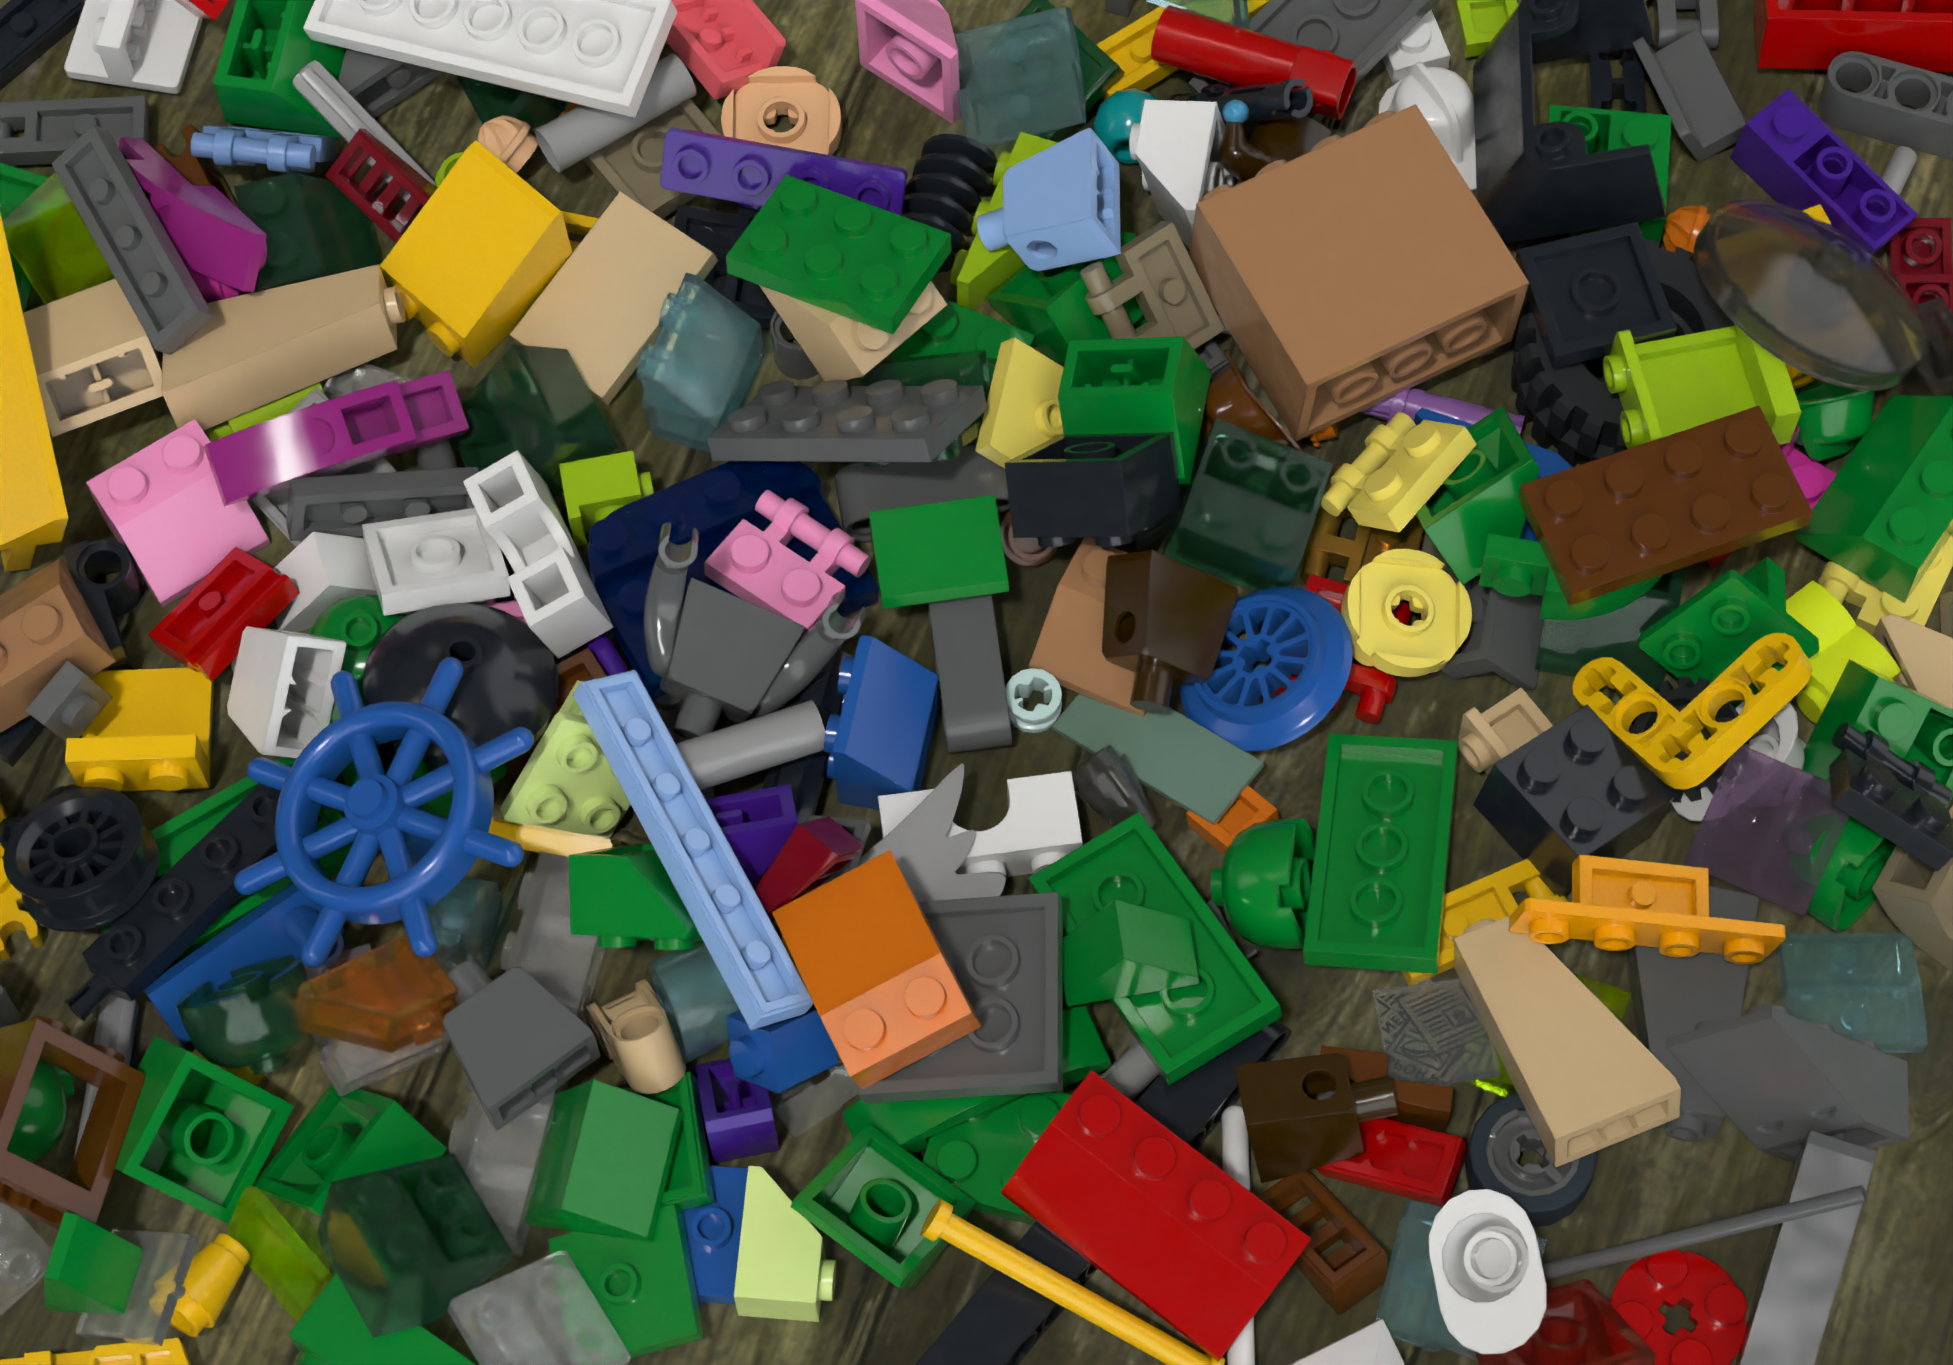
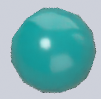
(1116, 119)

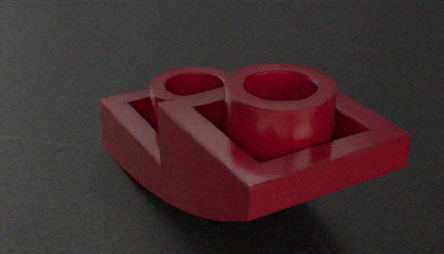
(1923, 259)

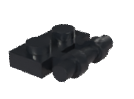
(1892, 795)

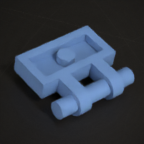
(248, 146)

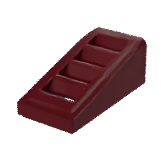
(404, 179)
(806, 862)

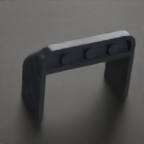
(1540, 176)

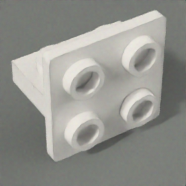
(133, 44)

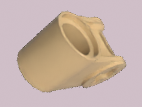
(639, 1039)

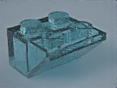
(698, 364)

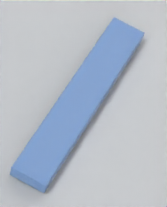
(693, 849)

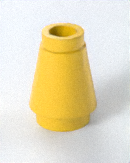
(209, 1284)

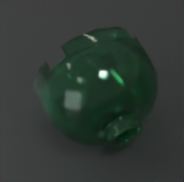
(248, 1016)

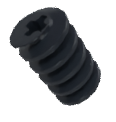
(948, 186)

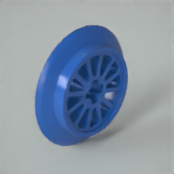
(1231, 694)

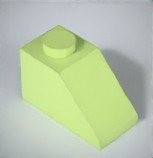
(779, 1257)

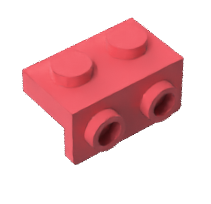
(724, 42)

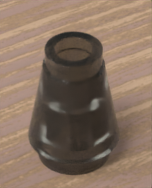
(1112, 788)

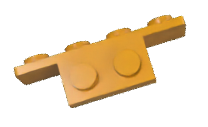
(1644, 905)

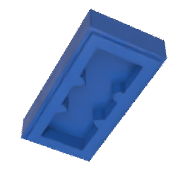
(715, 1235)

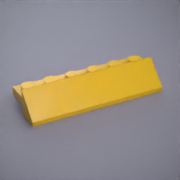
(30, 484)

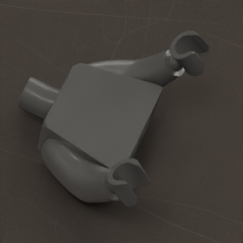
(726, 651)

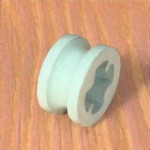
(1043, 715)

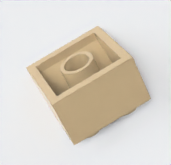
(843, 346)

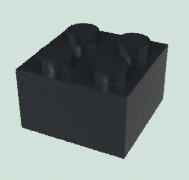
(1093, 487)
(1572, 796)

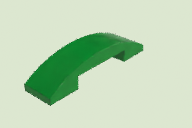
(915, 1120)

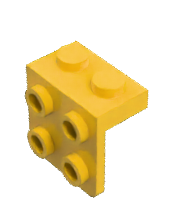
(148, 733)

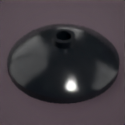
(502, 686)

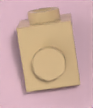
(1500, 730)

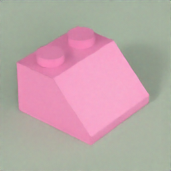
(172, 513)

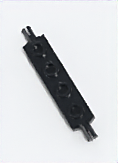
(178, 905)

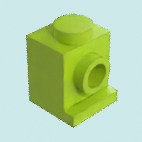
(599, 487)

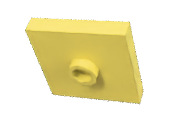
(1020, 403)

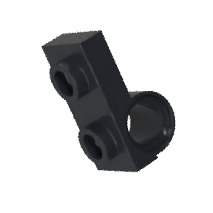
(109, 600)

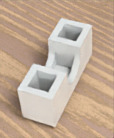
(546, 565)
(1035, 832)

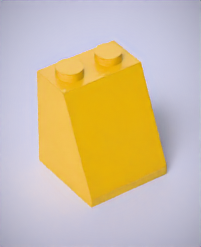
(477, 256)

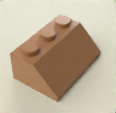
(40, 630)

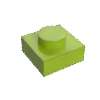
(1480, 21)

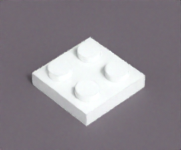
(434, 561)

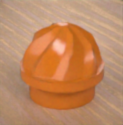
(1683, 227)

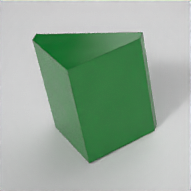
(938, 551)
(604, 1162)
(877, 1203)

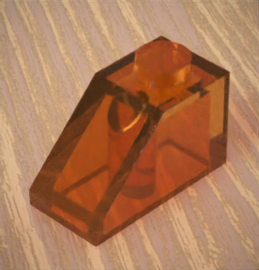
(378, 999)

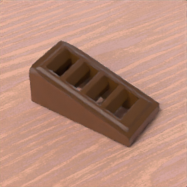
(1350, 1270)

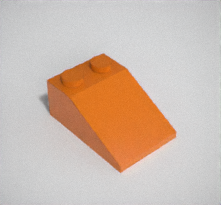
(875, 970)

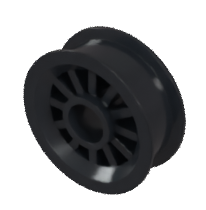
(81, 859)

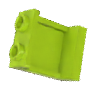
(1697, 380)

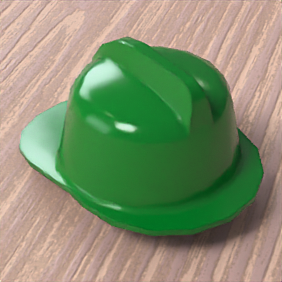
(1832, 418)

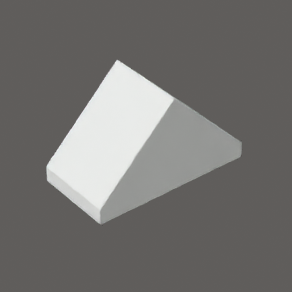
(323, 571)

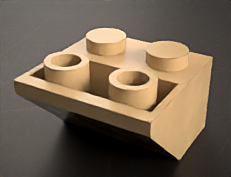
(91, 357)

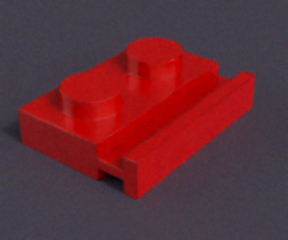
(210, 620)

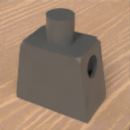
(513, 1039)

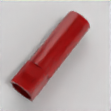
(1250, 58)

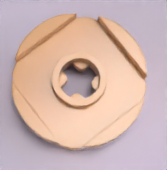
(790, 93)

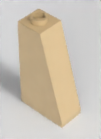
(280, 343)
(1561, 1046)

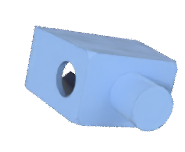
(1059, 205)

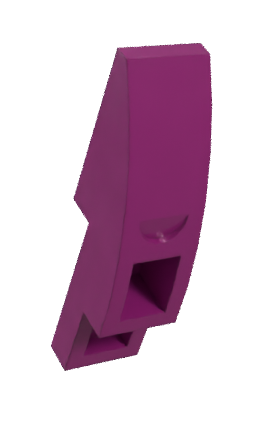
(199, 220)
(335, 436)

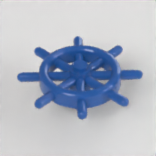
(384, 813)

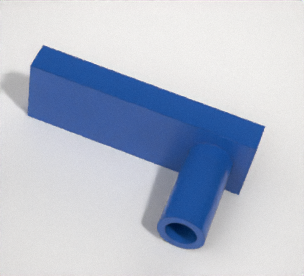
(267, 932)

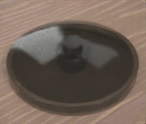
(1809, 294)

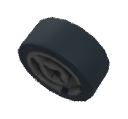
(1493, 1164)

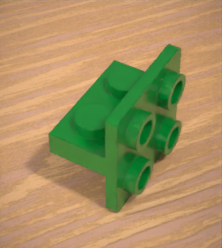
(1723, 622)

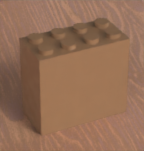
(1356, 270)

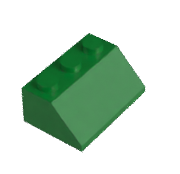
(1891, 497)

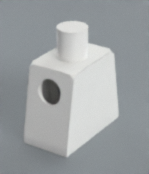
(283, 688)

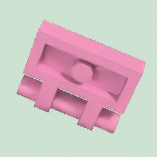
(775, 578)

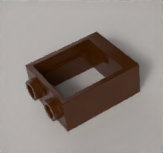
(119, 1086)

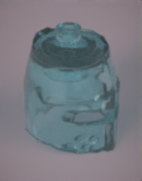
(693, 999)

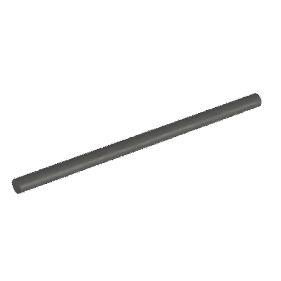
(1705, 1232)

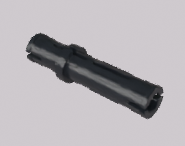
(1264, 100)

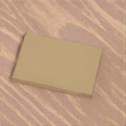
(612, 293)

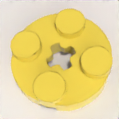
(1381, 638)

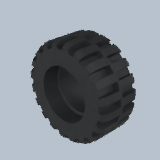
(1568, 401)

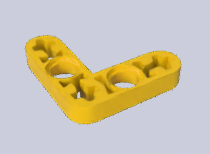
(1681, 730)

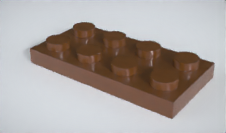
(1664, 505)

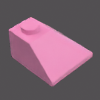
(912, 50)

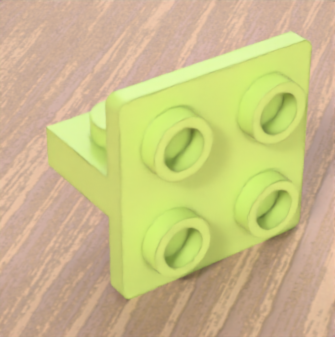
(568, 780)

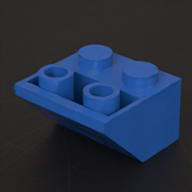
(883, 724)

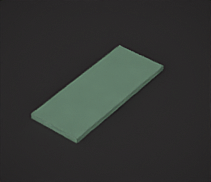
(1165, 753)

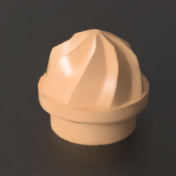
(508, 140)

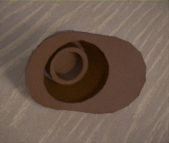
(1236, 404)

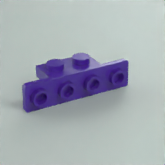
(752, 171)

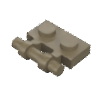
(1164, 285)

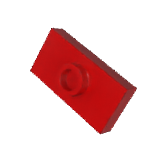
(1403, 1161)

